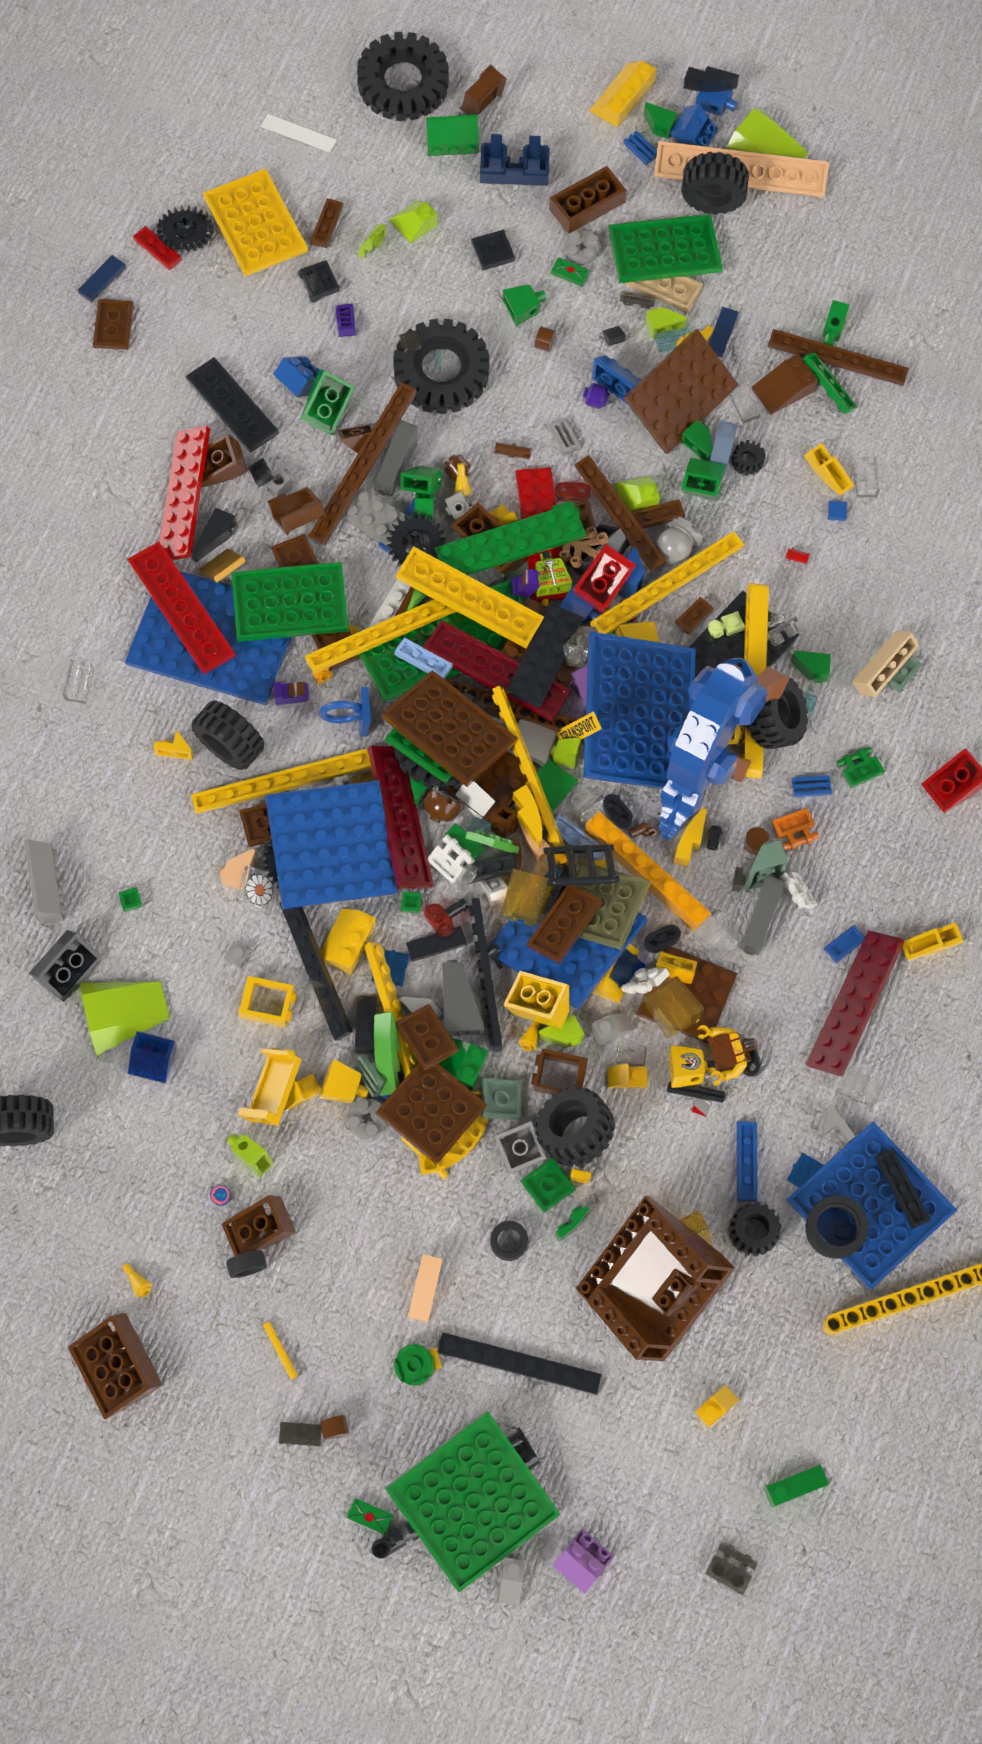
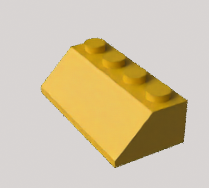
(624, 92)

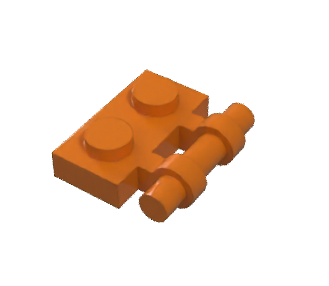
(794, 823)

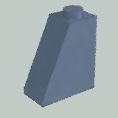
(723, 443)

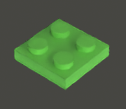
(492, 841)

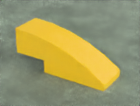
(829, 469)
(528, 814)
(690, 839)
(932, 941)

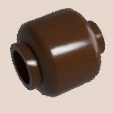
(451, 466)

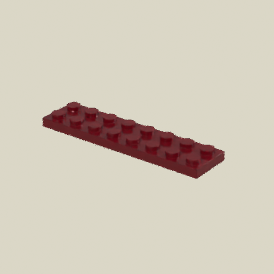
(488, 666)
(402, 821)
(855, 1003)

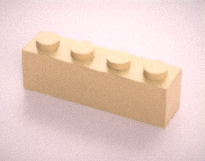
(885, 663)

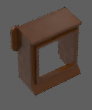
(483, 91)
(295, 509)

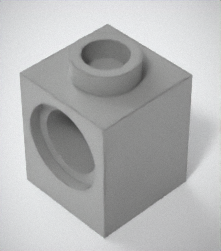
(277, 489)

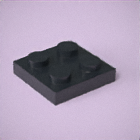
(493, 250)

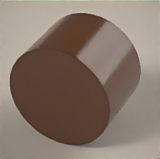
(545, 339)
(755, 839)
(334, 1427)

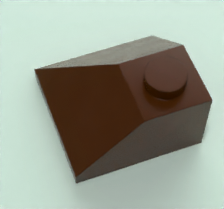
(355, 436)

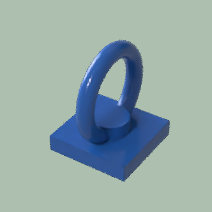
(361, 712)

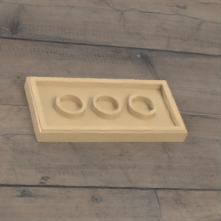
(677, 291)

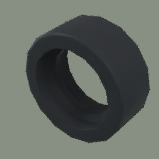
(505, 1255)
(246, 1264)

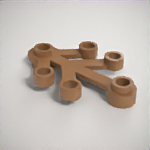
(583, 546)

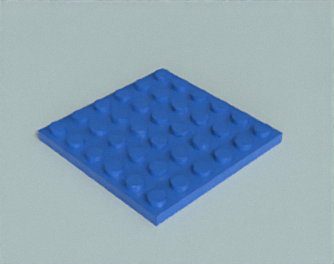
(330, 844)
(580, 969)
(858, 1176)

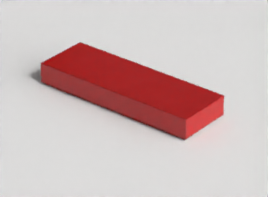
(152, 244)

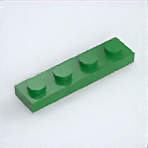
(830, 384)
(413, 752)

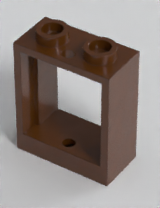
(562, 1058)

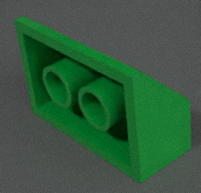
(452, 135)

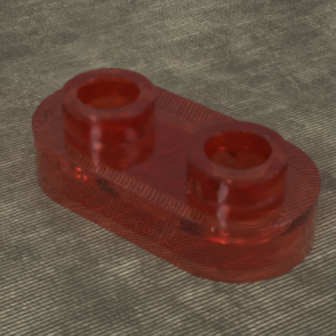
(572, 491)
(440, 921)

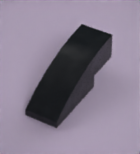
(710, 80)

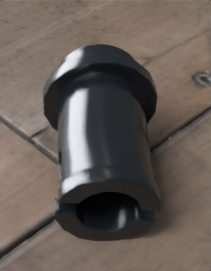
(714, 837)
(456, 908)

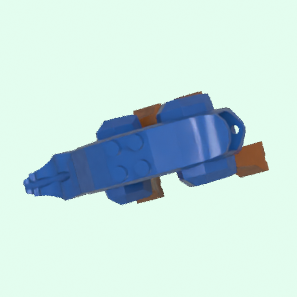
(698, 749)

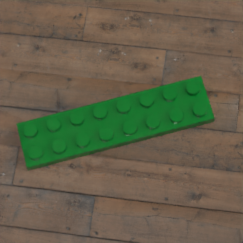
(513, 541)

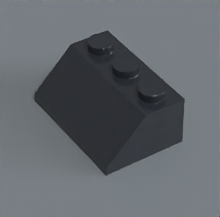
(616, 541)
(65, 965)

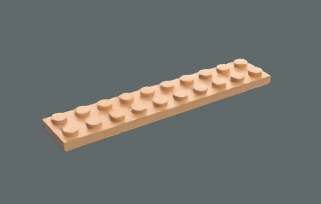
(765, 171)

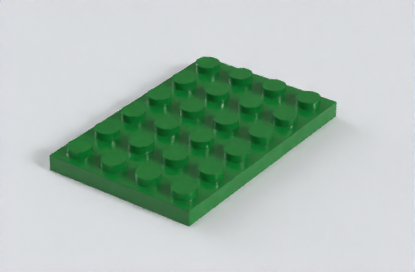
(665, 248)
(289, 601)

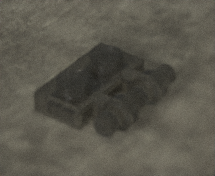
(727, 1573)

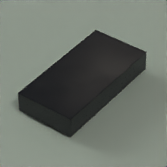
(261, 472)

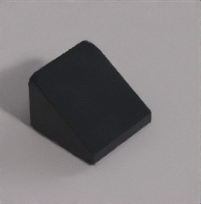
(614, 335)

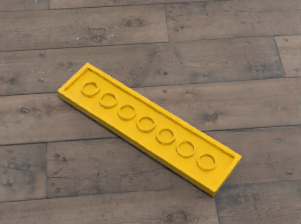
(469, 597)

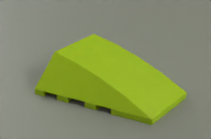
(764, 135)
(121, 1009)

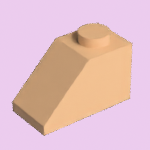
(233, 871)

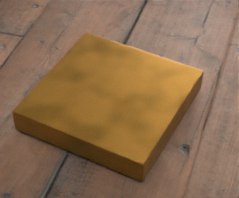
(222, 565)

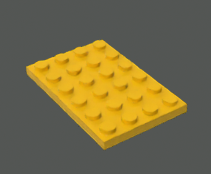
(255, 222)

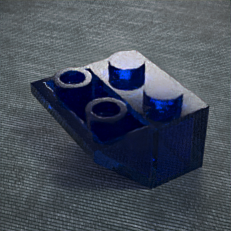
(151, 1057)

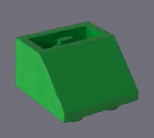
(703, 478)

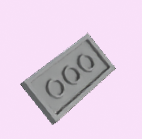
(373, 516)

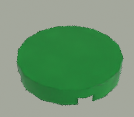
(414, 1364)

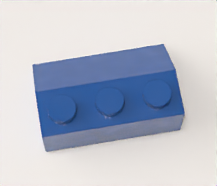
(613, 376)

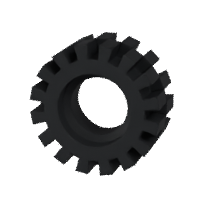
(748, 448)

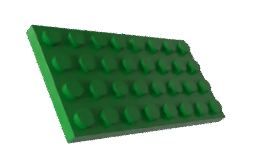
(396, 676)

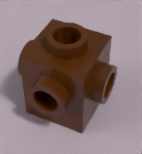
(504, 821)

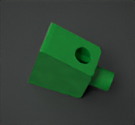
(522, 302)
(835, 322)
(427, 480)

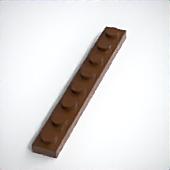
(839, 357)
(619, 513)

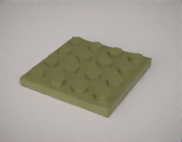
(618, 909)

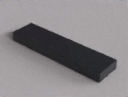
(902, 1189)

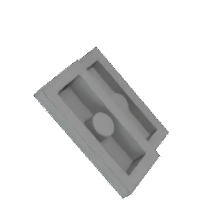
(537, 740)

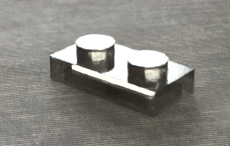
(644, 301)
(300, 1434)

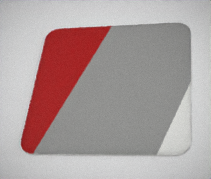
(701, 1107)

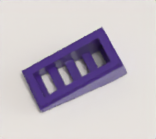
(345, 331)

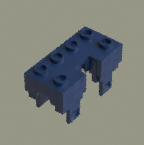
(531, 169)

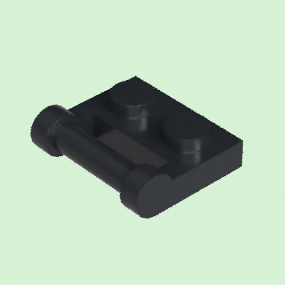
(323, 277)

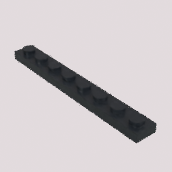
(317, 972)
(486, 982)
(519, 1363)

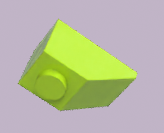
(663, 320)
(566, 752)
(569, 1035)

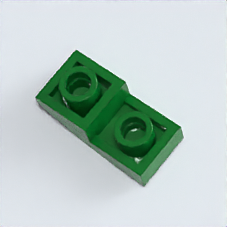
(459, 834)
(576, 1218)

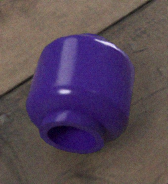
(596, 396)

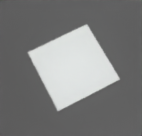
(475, 798)

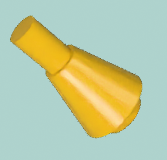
(462, 481)
(529, 1039)
(139, 1284)

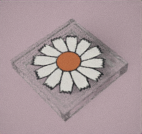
(257, 891)

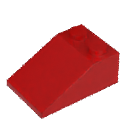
(604, 579)
(955, 781)

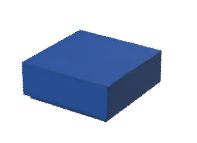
(837, 510)

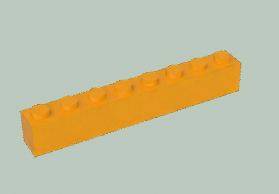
(642, 866)

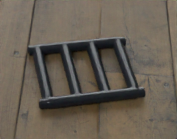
(573, 879)

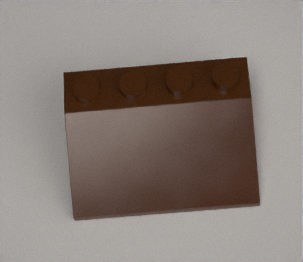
(115, 1365)

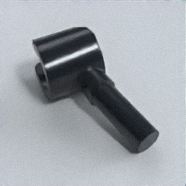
(493, 954)

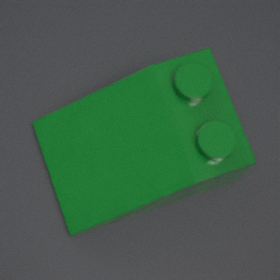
(326, 401)
(467, 1063)

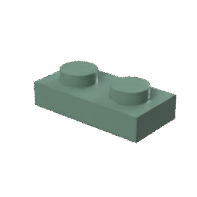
(905, 674)

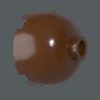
(441, 807)

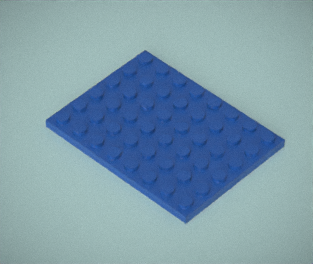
(245, 676)
(639, 703)

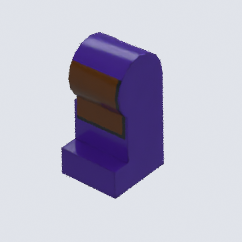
(525, 584)
(291, 693)

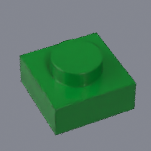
(130, 899)
(411, 902)

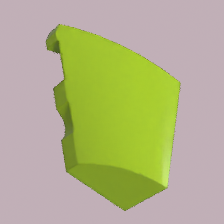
(373, 240)

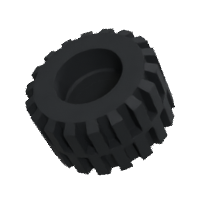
(761, 1213)

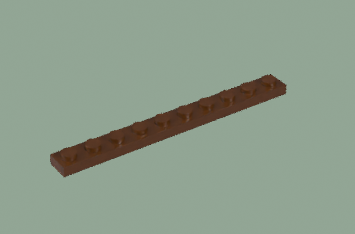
(363, 463)

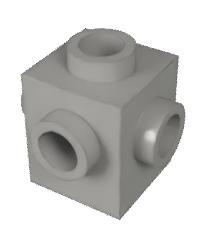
(453, 500)

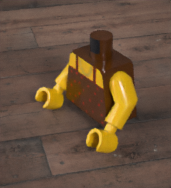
(728, 1051)

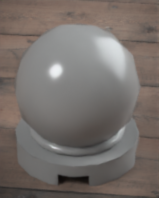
(677, 541)

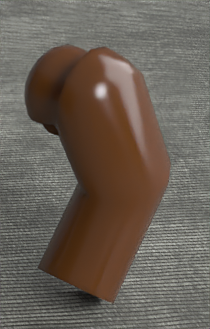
(643, 829)

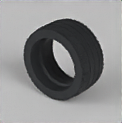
(849, 1206)

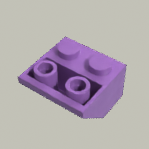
(583, 1561)

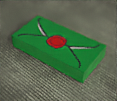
(570, 271)
(369, 1516)

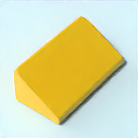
(677, 966)

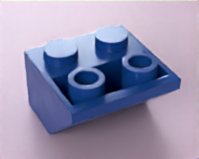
(694, 127)
(297, 374)
(635, 580)

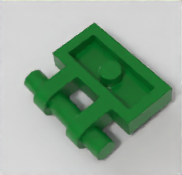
(863, 771)

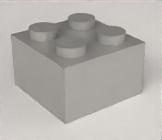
(520, 1148)

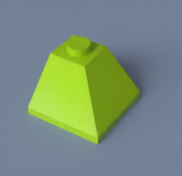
(415, 220)
(638, 493)

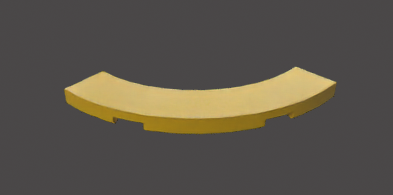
(459, 1150)

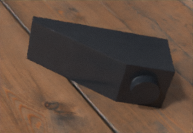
(215, 533)
(365, 1024)

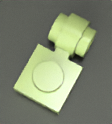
(730, 624)

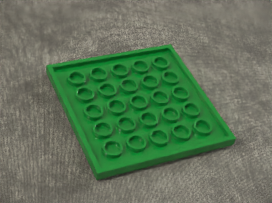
(472, 1501)

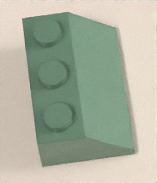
(769, 861)

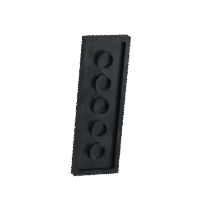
(232, 405)
(544, 656)

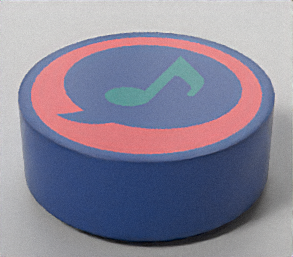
(220, 1195)

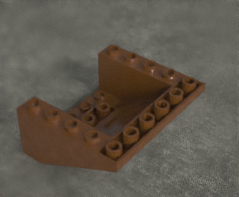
(653, 1281)

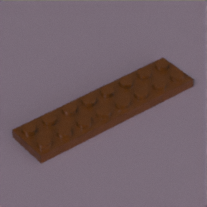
(299, 553)

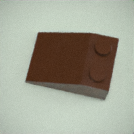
(785, 384)
(223, 461)
(259, 1226)

